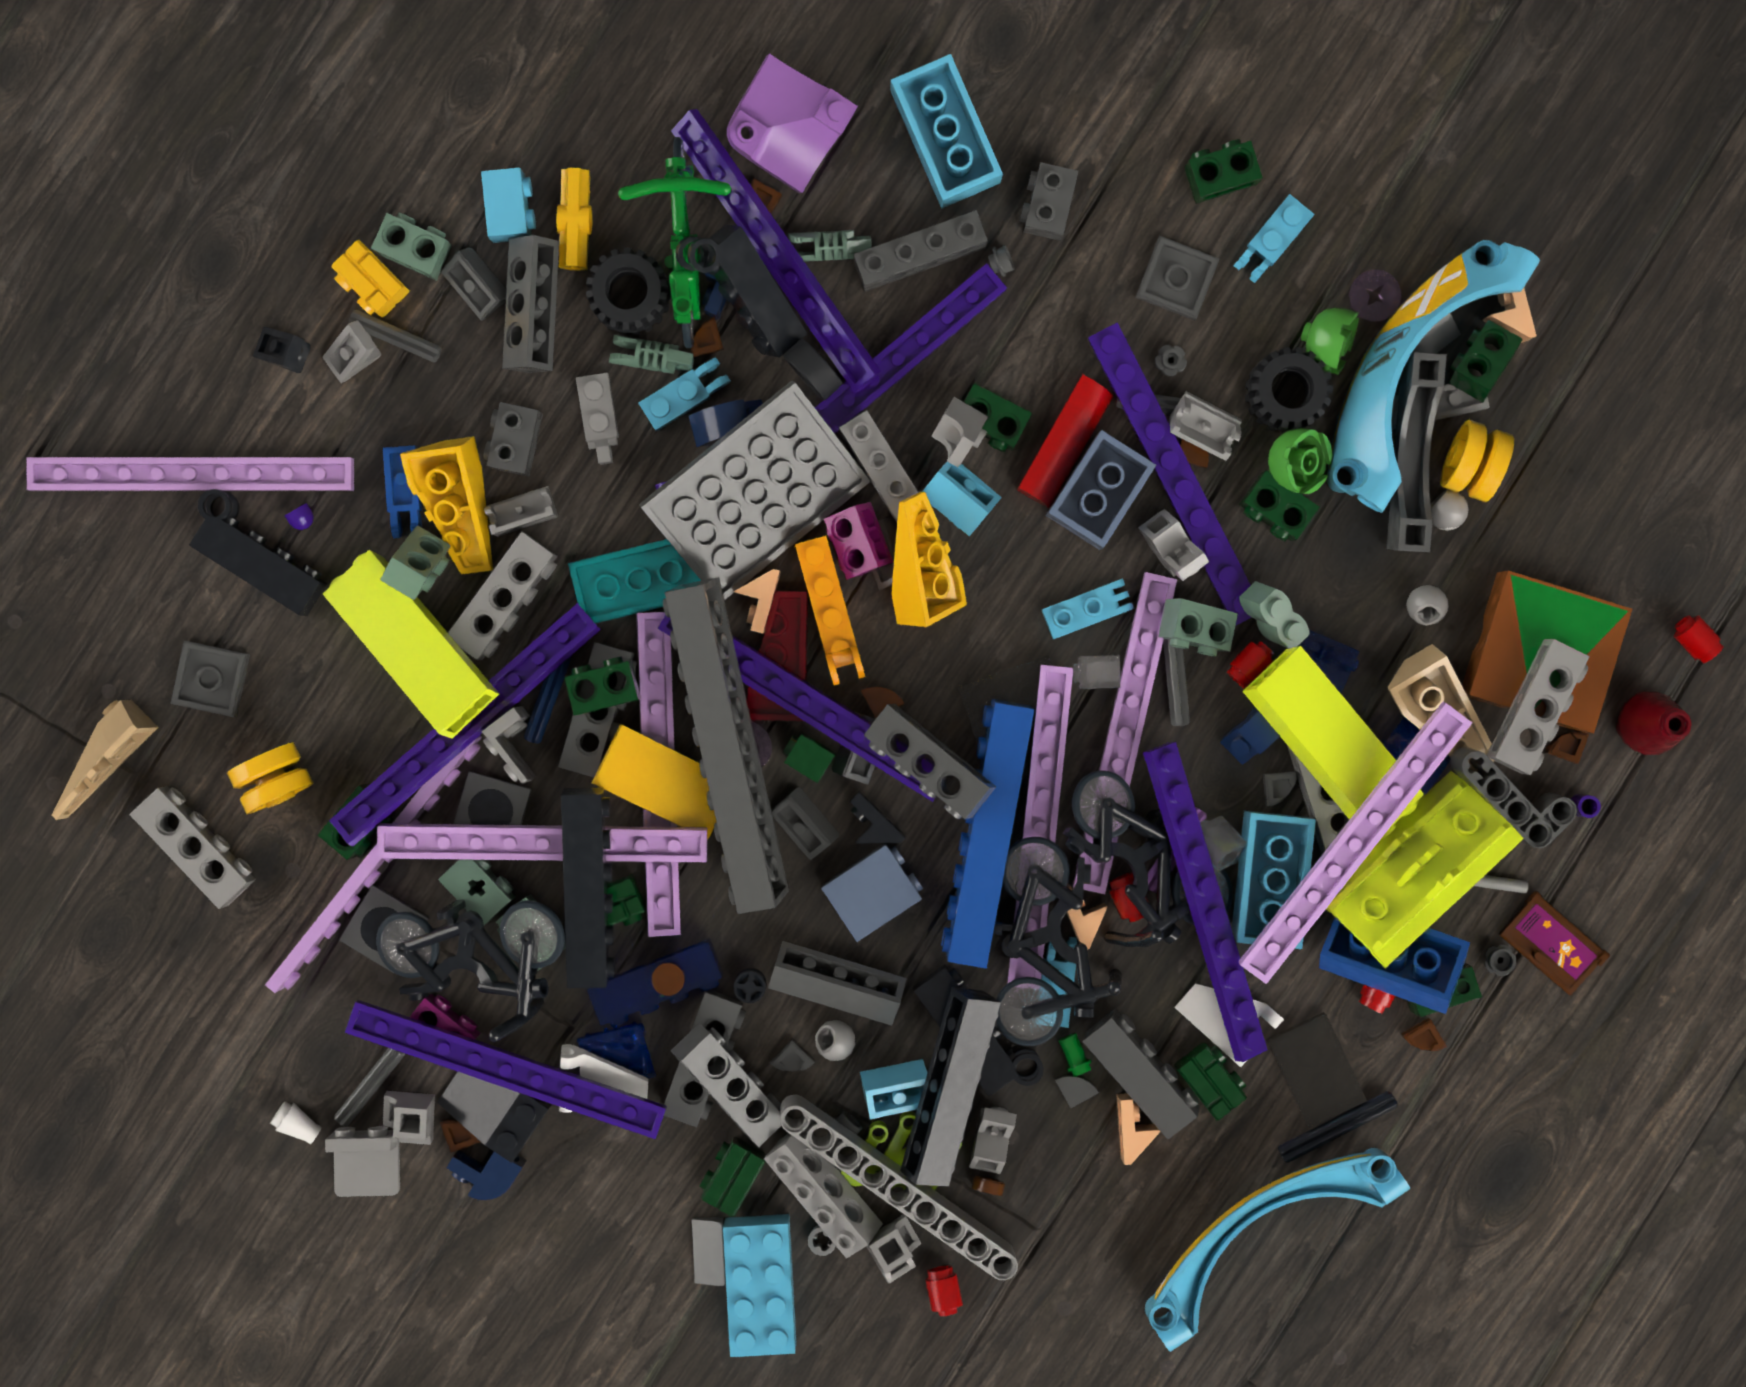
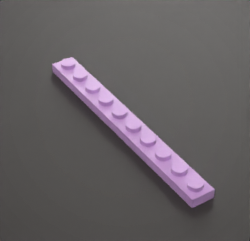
(190, 473)
(1132, 698)
(658, 725)
(1045, 782)
(534, 842)
(1355, 842)
(364, 875)

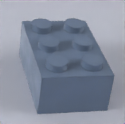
(1100, 490)

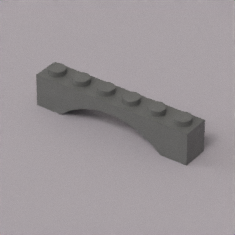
(1417, 407)

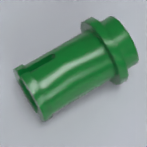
(1075, 1055)

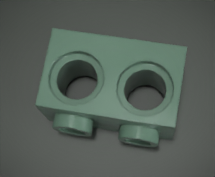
(409, 251)
(416, 563)
(1198, 621)

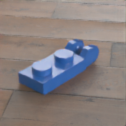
(398, 494)

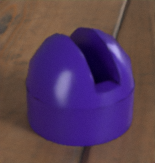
(301, 517)

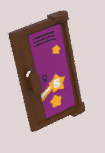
(1561, 947)

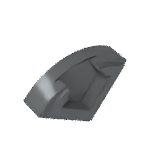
(1278, 786)
(792, 1058)
(1075, 1089)

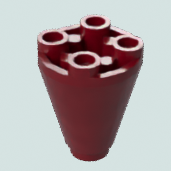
(1652, 723)

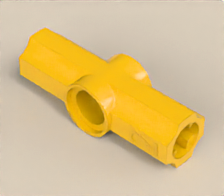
(574, 219)

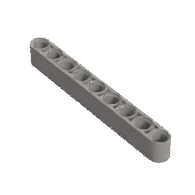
(904, 1201)

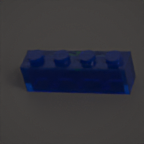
(634, 990)

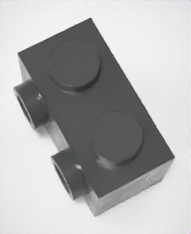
(1050, 201)
(513, 439)

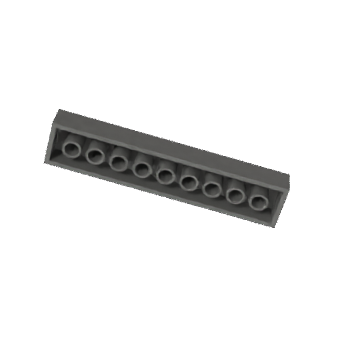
(726, 745)

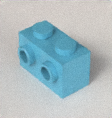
(507, 204)
(961, 496)
(893, 1088)

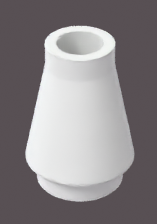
(295, 1123)

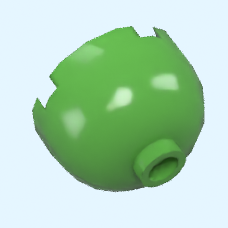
(1331, 337)
(1300, 460)

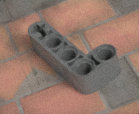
(1506, 793)

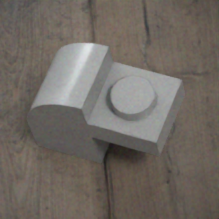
(1172, 545)
(992, 1139)

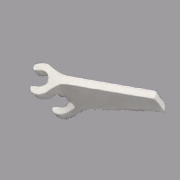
(1203, 1012)
(602, 1071)

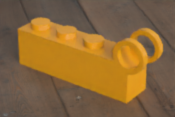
(828, 606)

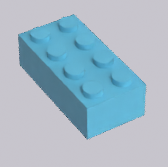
(946, 131)
(1269, 869)
(759, 1285)

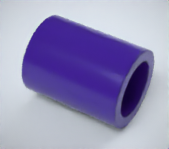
(1593, 805)

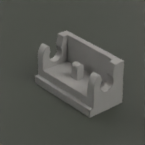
(1205, 425)
(521, 511)

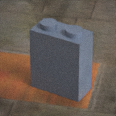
(872, 891)

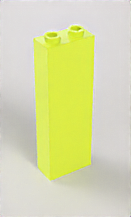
(411, 646)
(1322, 730)

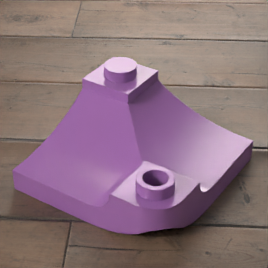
(788, 123)

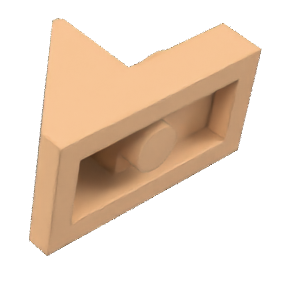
(1516, 317)
(762, 589)
(1087, 922)
(1132, 1137)

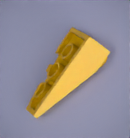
(451, 489)
(924, 578)

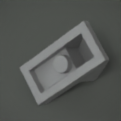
(351, 352)

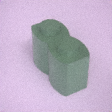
(1274, 615)

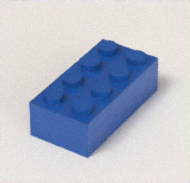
(1421, 974)

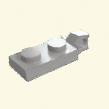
(598, 415)

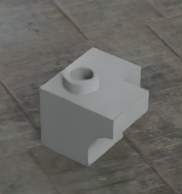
(960, 430)
(410, 1116)
(893, 1248)

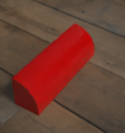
(1065, 441)

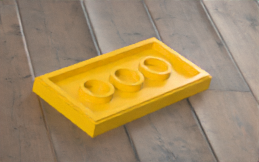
(656, 780)

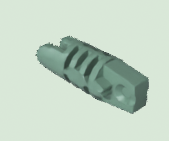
(831, 244)
(651, 355)

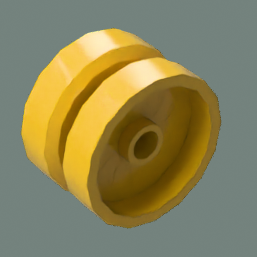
(1477, 460)
(271, 781)

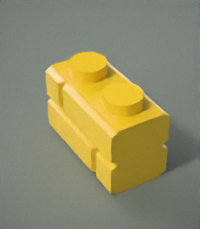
(370, 279)

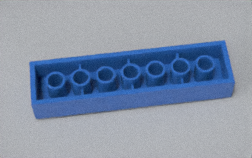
(988, 835)

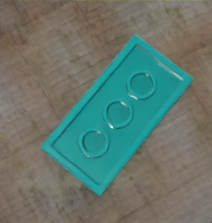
(628, 580)

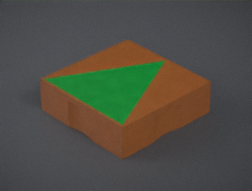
(1515, 624)

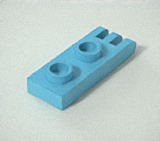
(1085, 609)

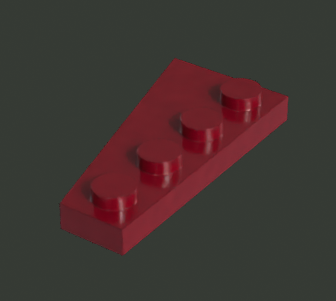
(786, 645)

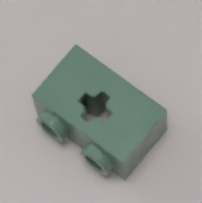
(461, 883)

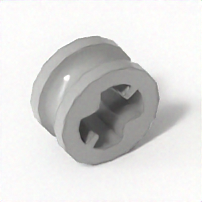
(818, 1248)

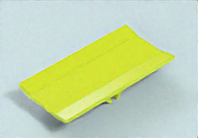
(1423, 868)

